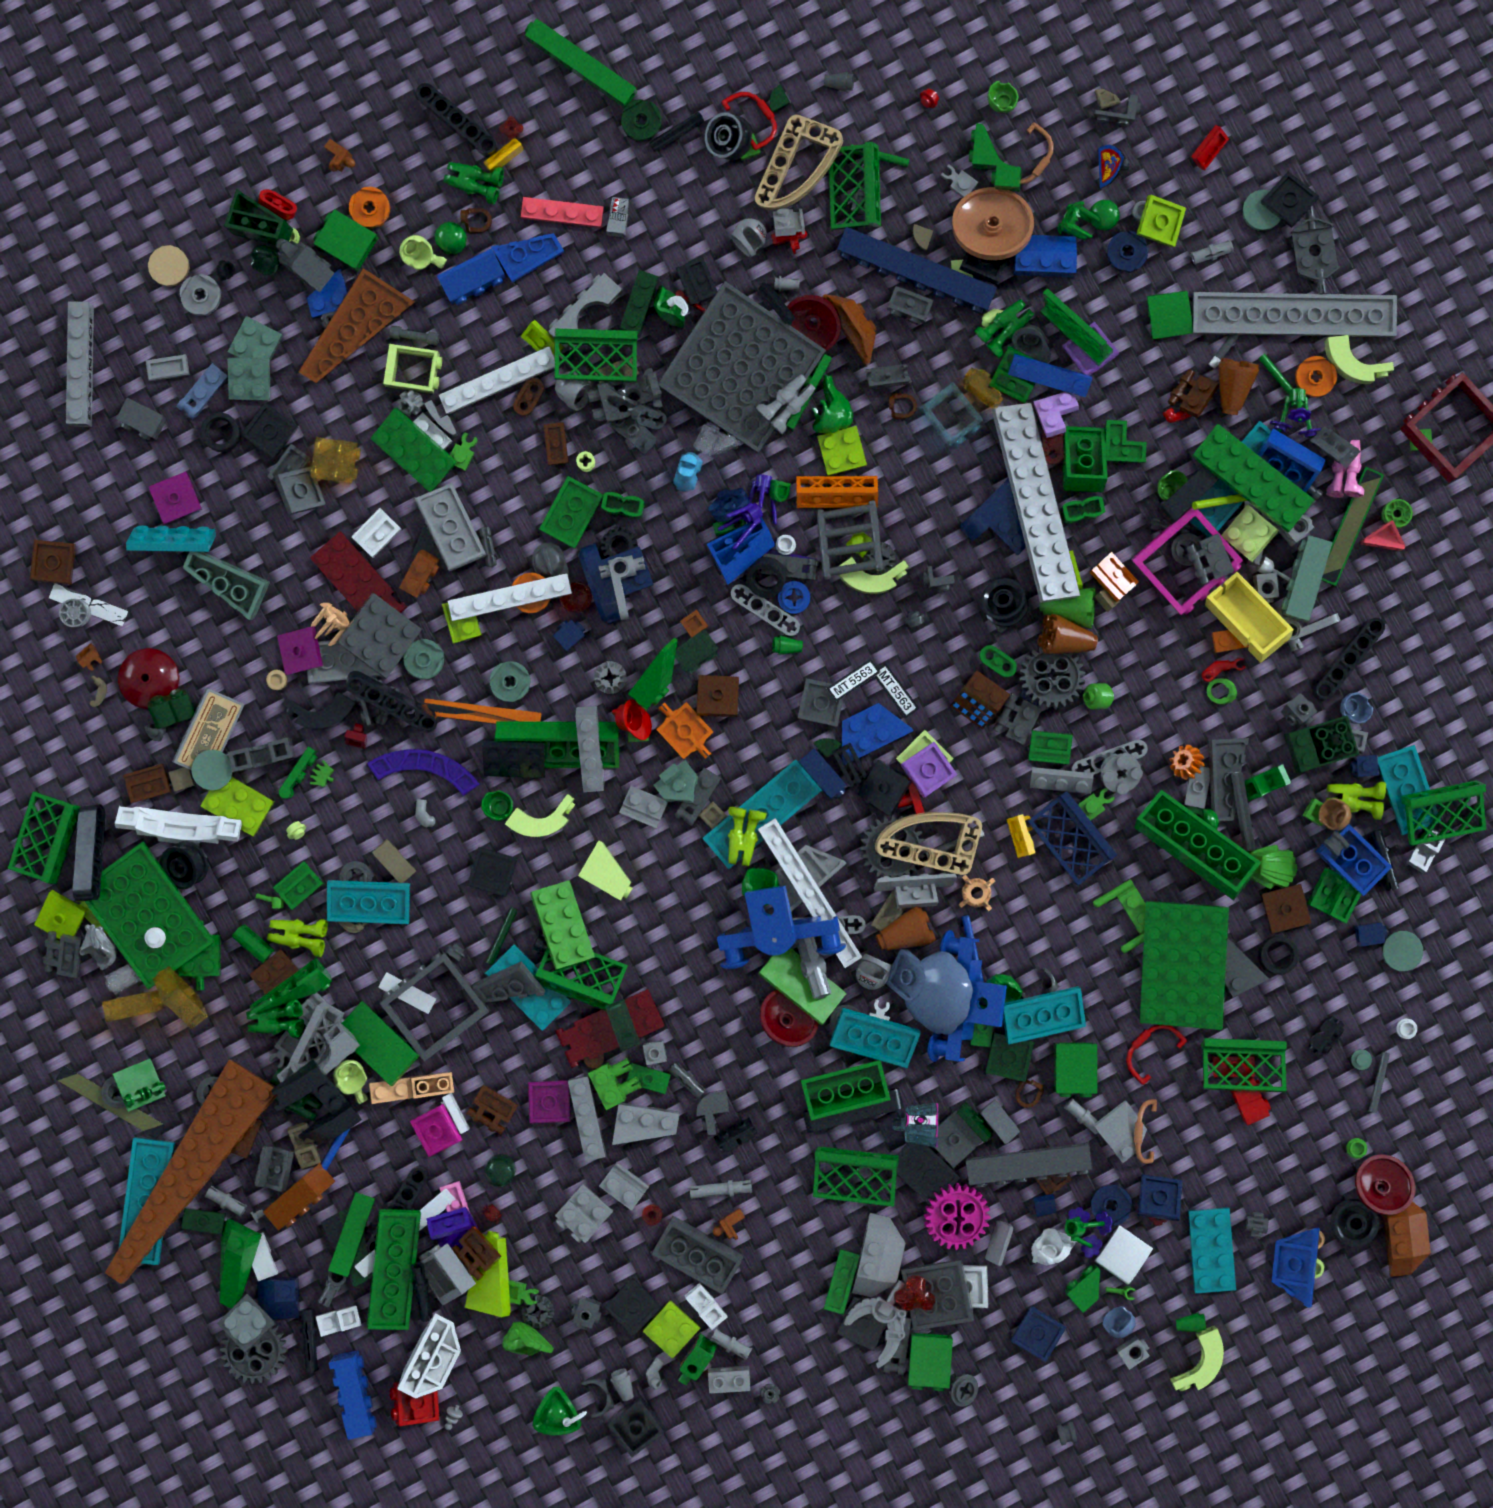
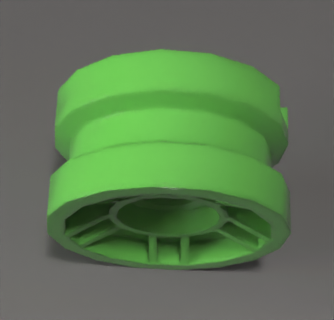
(1404, 509)

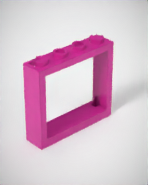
(1158, 541)

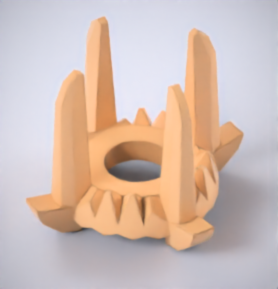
(335, 617)
(967, 888)

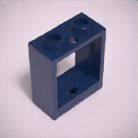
(823, 774)

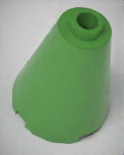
(1077, 610)

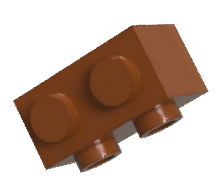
(420, 573)

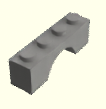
(602, 292)
(589, 749)
(338, 1045)
(586, 1118)

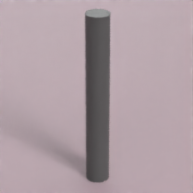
(1379, 1082)

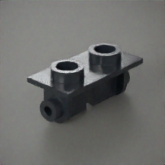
(1323, 1043)
(727, 1138)

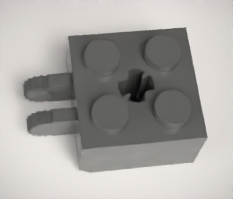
(304, 263)

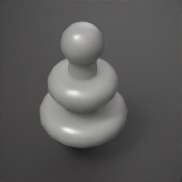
(454, 1414)

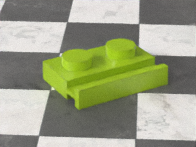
(463, 628)

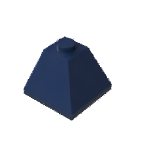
(279, 1297)

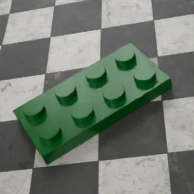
(413, 450)

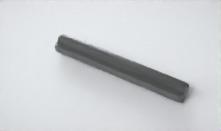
(1243, 811)

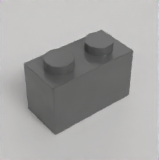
(141, 419)

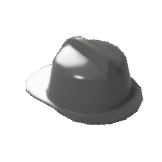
(1032, 342)
(549, 560)

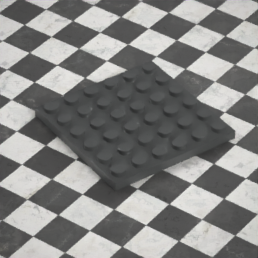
(737, 361)

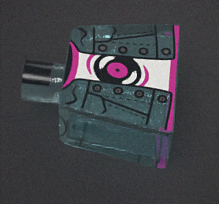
(920, 1124)

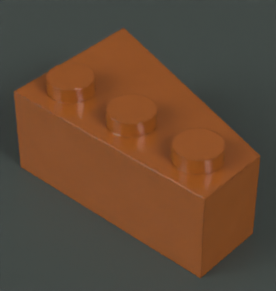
(298, 1197)

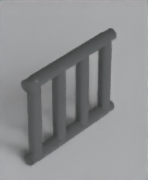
(875, 545)

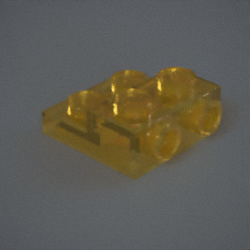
(977, 384)
(334, 460)

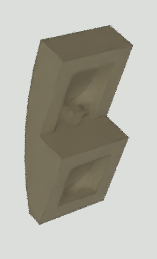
(394, 861)
(304, 1150)

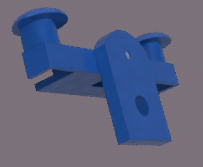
(776, 931)
(991, 1015)

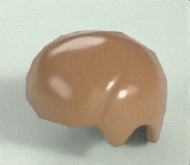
(1335, 814)

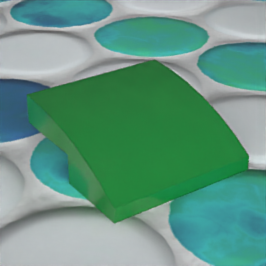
(1169, 314)
(1010, 385)
(1334, 896)

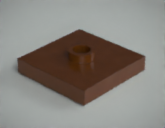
(52, 562)
(717, 696)
(1286, 908)

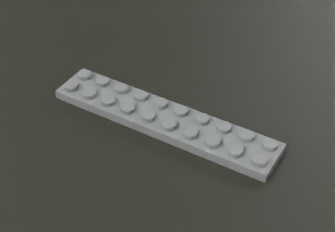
(1294, 314)
(1035, 502)

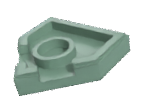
(677, 783)

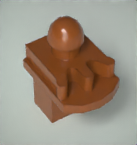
(341, 156)
(726, 1223)

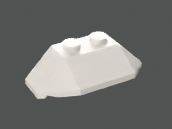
(431, 1359)

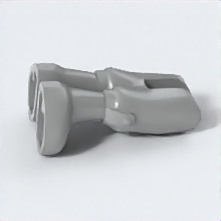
(788, 396)

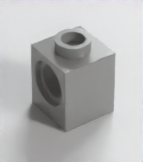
(1271, 580)
(655, 1052)
(1131, 1361)

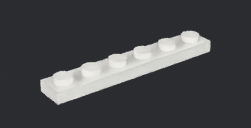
(498, 380)
(509, 597)

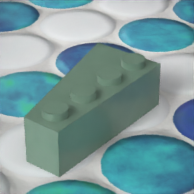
(1306, 578)
(236, 586)

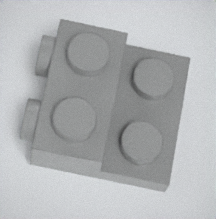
(583, 1214)

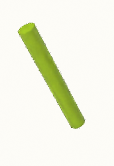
(1217, 501)

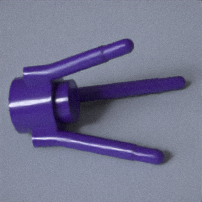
(762, 485)
(749, 513)

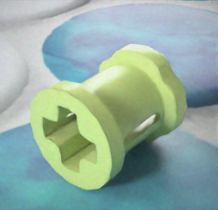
(590, 465)

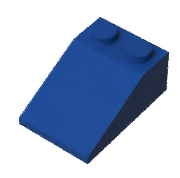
(1358, 863)

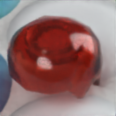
(579, 599)

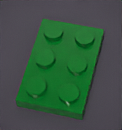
(571, 512)

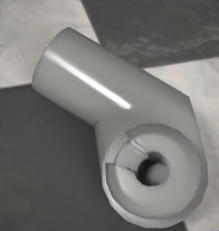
(421, 814)

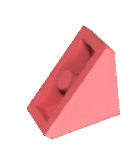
(1385, 537)

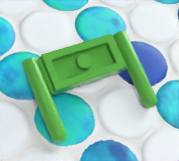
(1134, 907)

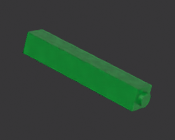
(580, 63)

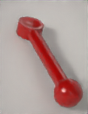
(680, 293)

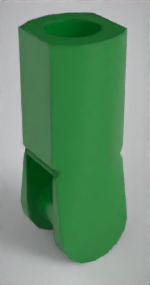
(727, 530)

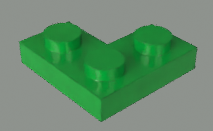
(1118, 448)

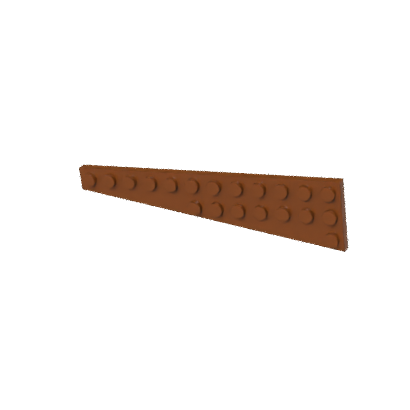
(219, 1125)

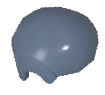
(1356, 708)
(1119, 1322)

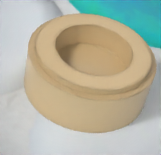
(277, 680)

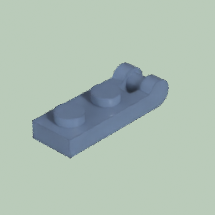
(203, 391)

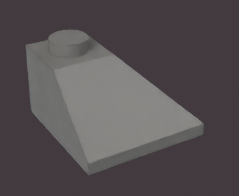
(1118, 1130)

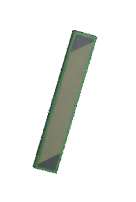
(1351, 526)

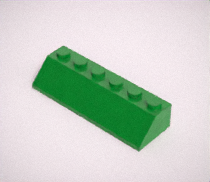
(561, 741)
(1197, 844)

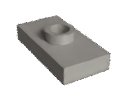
(1197, 789)

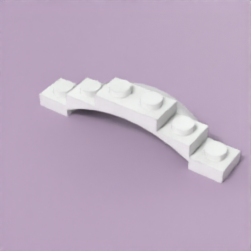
(178, 827)

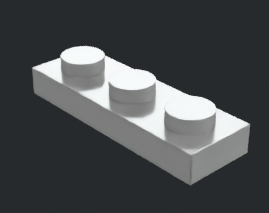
(1061, 780)

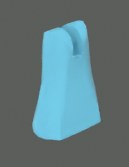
(685, 476)

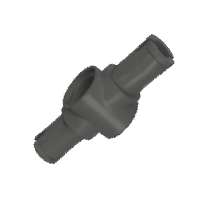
(331, 1289)

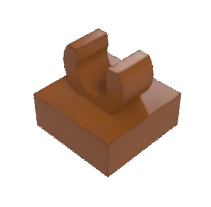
(694, 623)
(87, 655)

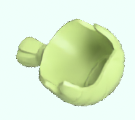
(418, 253)
(350, 1079)

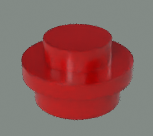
(929, 98)

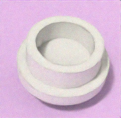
(785, 544)
(155, 937)
(1406, 1028)

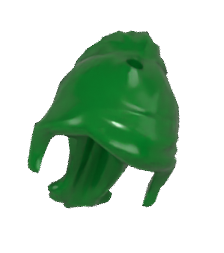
(836, 413)

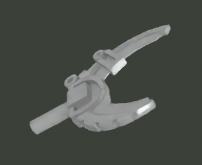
(884, 1312)

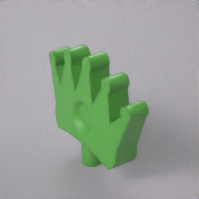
(322, 775)

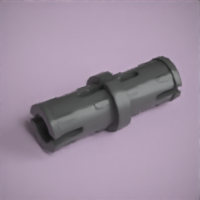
(686, 1080)

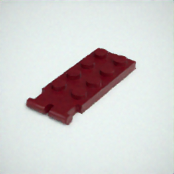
(352, 573)
(595, 1034)

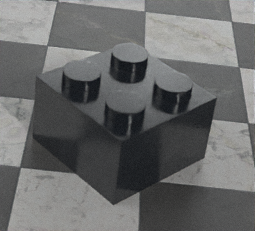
(636, 1426)

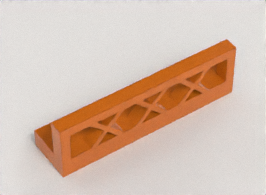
(836, 495)

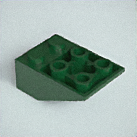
(1321, 744)

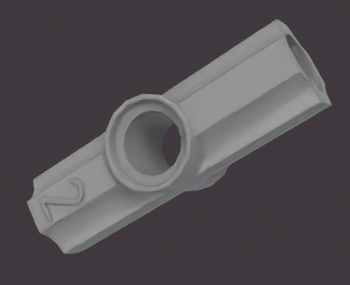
(813, 967)

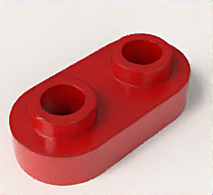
(277, 204)

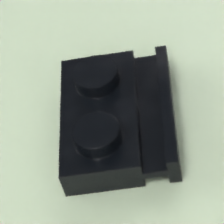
(697, 281)

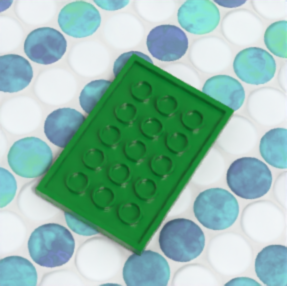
(142, 896)
(1184, 965)

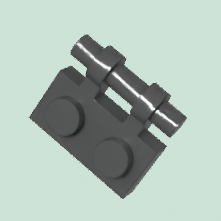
(1215, 555)
(1023, 721)
(69, 957)

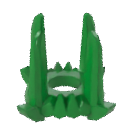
(1068, 222)

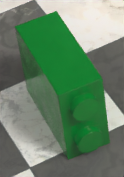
(345, 240)
(1075, 1069)
(930, 1361)

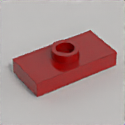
(1210, 147)
(1234, 1060)

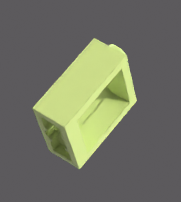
(391, 368)

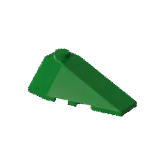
(301, 984)
(237, 1256)

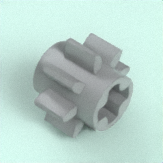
(410, 402)

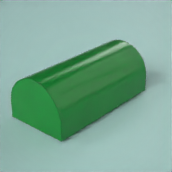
(253, 943)

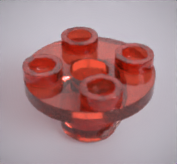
(915, 1295)

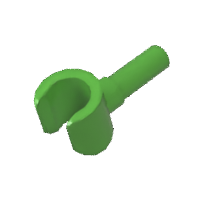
(277, 902)
(1121, 1291)

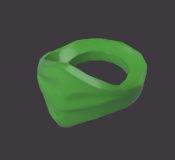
(1232, 691)

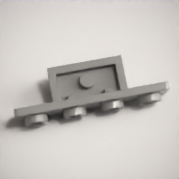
(915, 890)

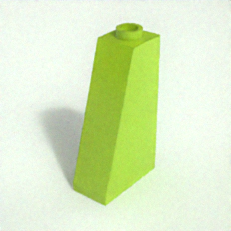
(492, 1290)

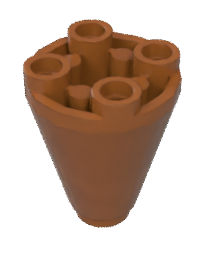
(1235, 383)
(1064, 636)
(906, 931)

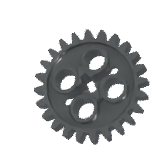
(1054, 694)
(896, 867)
(244, 1365)

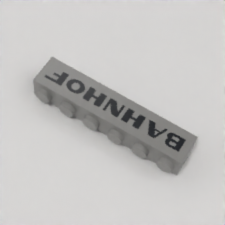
(79, 364)

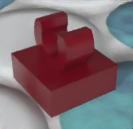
(356, 737)

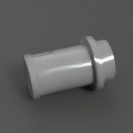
(786, 284)

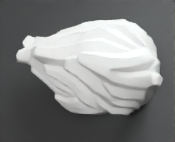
(1051, 1247)

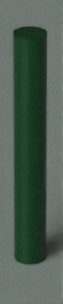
(501, 936)

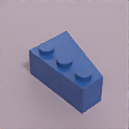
(735, 562)

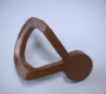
(471, 230)
(899, 415)
(1021, 1085)

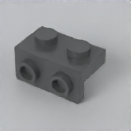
(909, 305)
(940, 583)
(274, 1168)

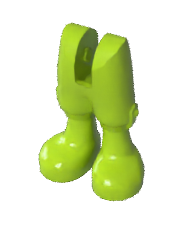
(1353, 791)
(741, 841)
(292, 937)

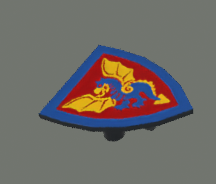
(1110, 164)

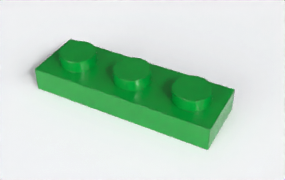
(841, 1281)

